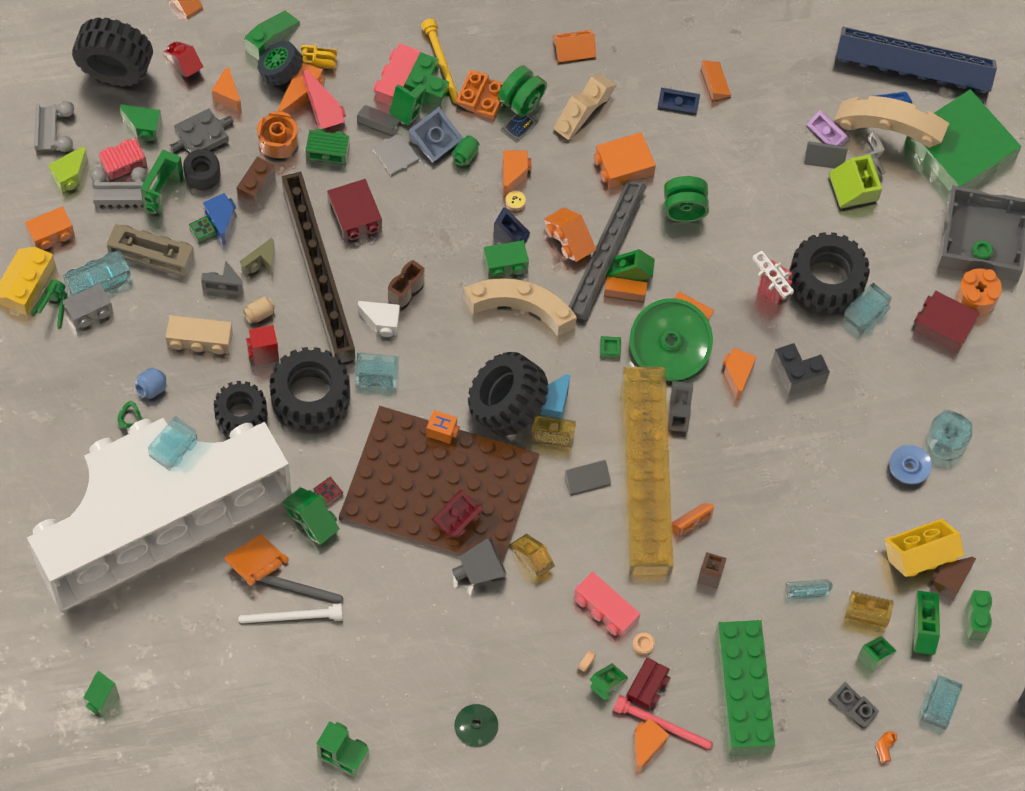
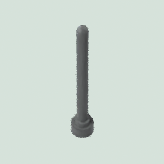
(301, 588)

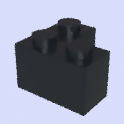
(799, 373)

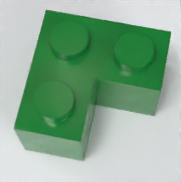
(425, 73)
(312, 514)
(340, 750)

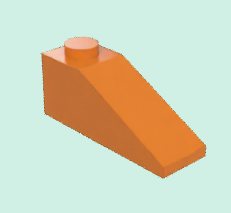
(296, 93)

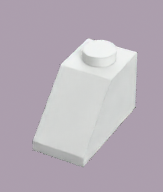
(380, 317)

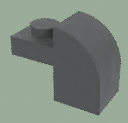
(680, 406)

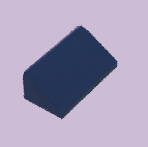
(679, 100)

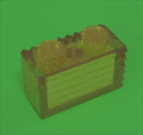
(553, 431)
(869, 609)

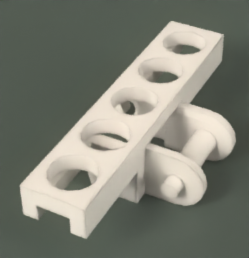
(781, 275)

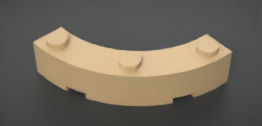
(893, 116)
(523, 297)

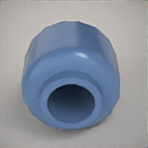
(150, 383)

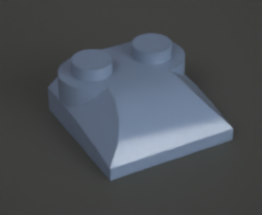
(434, 134)

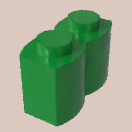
(979, 615)

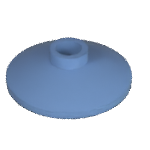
(912, 456)

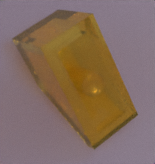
(532, 555)

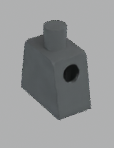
(480, 563)

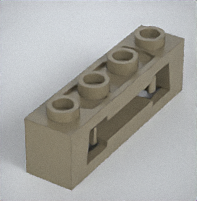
(151, 249)

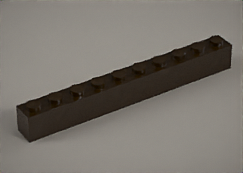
(318, 267)

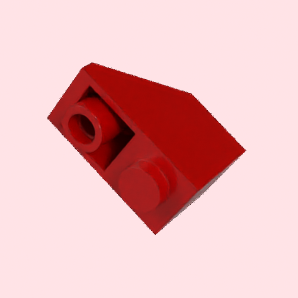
(183, 58)

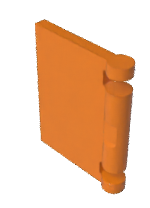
(256, 559)

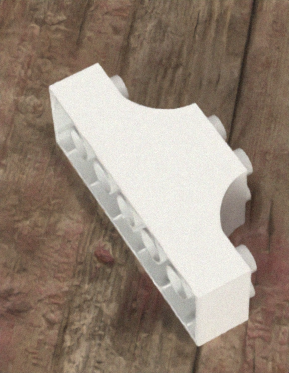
(146, 514)

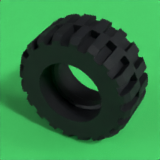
(112, 52)
(835, 250)
(302, 365)
(510, 375)

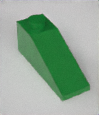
(269, 33)
(926, 623)

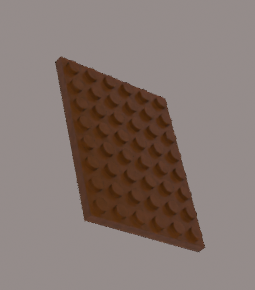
(411, 477)

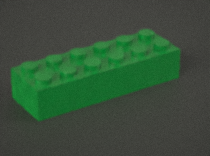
(745, 687)

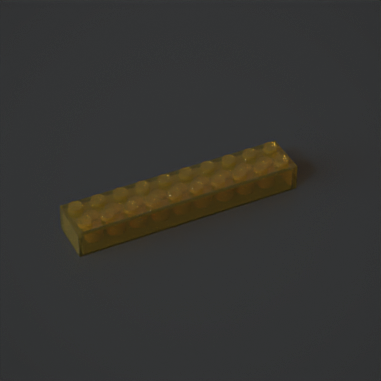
(647, 471)

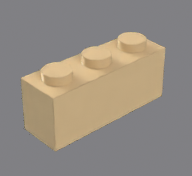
(199, 334)

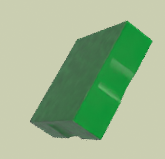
(971, 145)

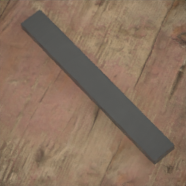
(606, 248)

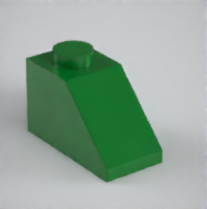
(142, 121)
(632, 266)
(100, 695)

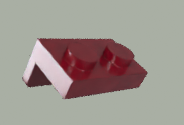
(457, 515)

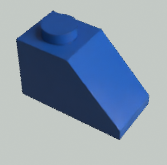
(221, 214)

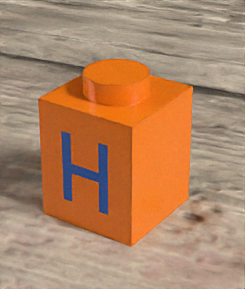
(442, 427)

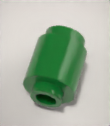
(465, 150)

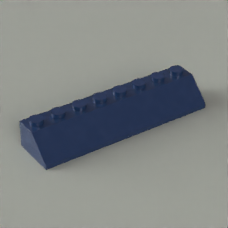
(916, 59)

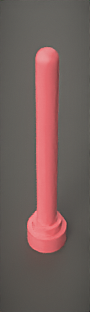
(623, 705)

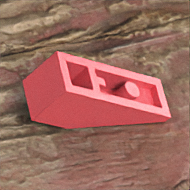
(324, 105)

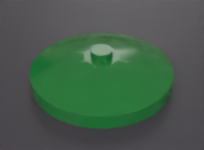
(672, 336)

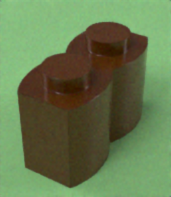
(406, 283)

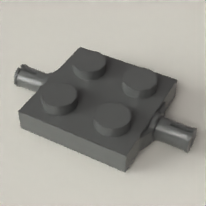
(201, 132)

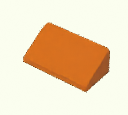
(715, 80)
(625, 289)
(692, 518)

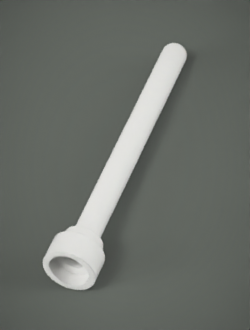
(334, 612)

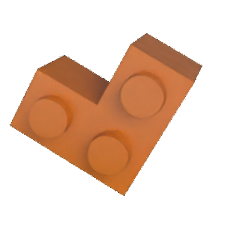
(571, 232)

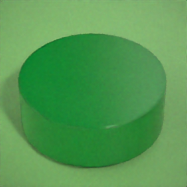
(982, 250)

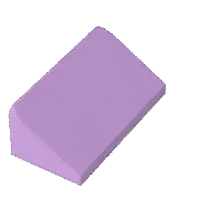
(827, 129)

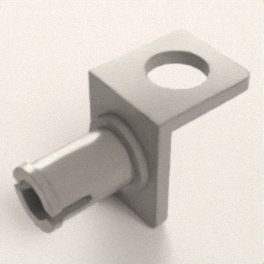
(878, 150)

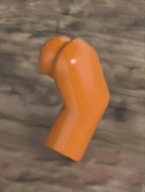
(884, 744)

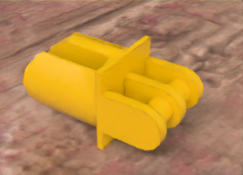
(320, 56)

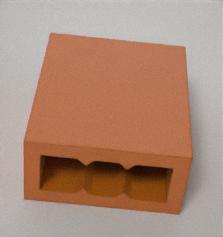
(624, 160)

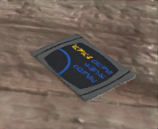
(519, 126)

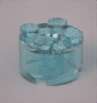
(949, 435)

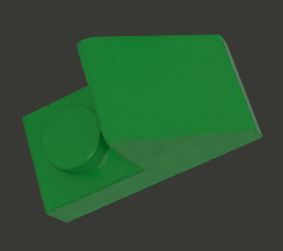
(607, 681)

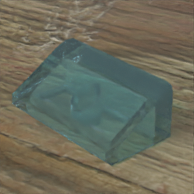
(808, 588)

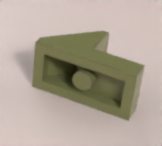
(261, 256)

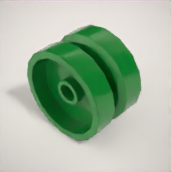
(522, 91)
(686, 199)

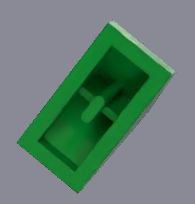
(875, 653)

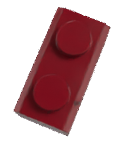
(648, 684)

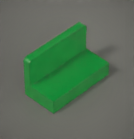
(406, 104)

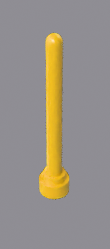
(430, 29)

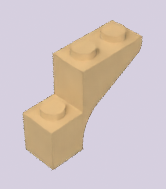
(583, 104)

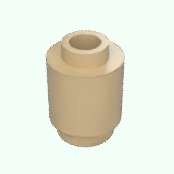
(259, 309)

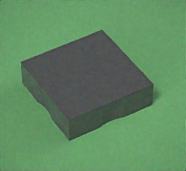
(987, 217)

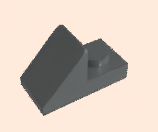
(227, 282)

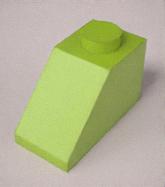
(69, 169)

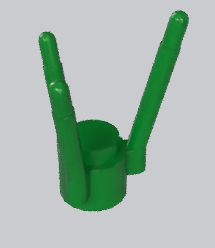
(53, 292)

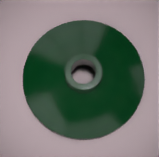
(476, 735)

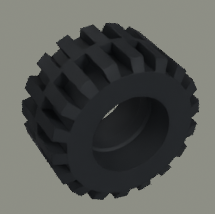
(239, 394)

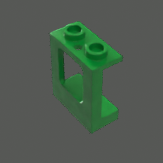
(166, 166)

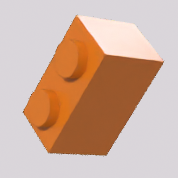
(50, 228)

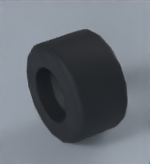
(204, 158)

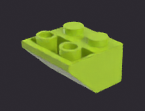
(856, 182)

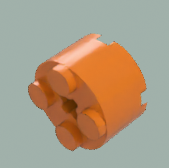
(277, 135)
(979, 290)

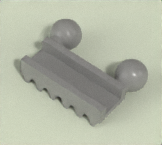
(46, 127)
(117, 192)

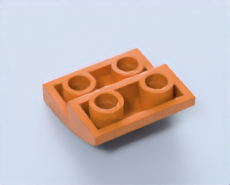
(480, 95)

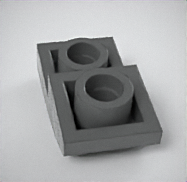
(856, 707)

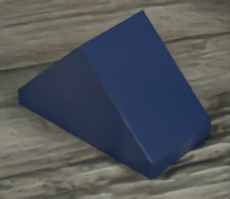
(509, 228)

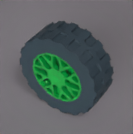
(280, 63)

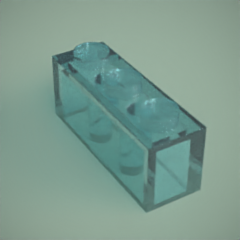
(108, 271)

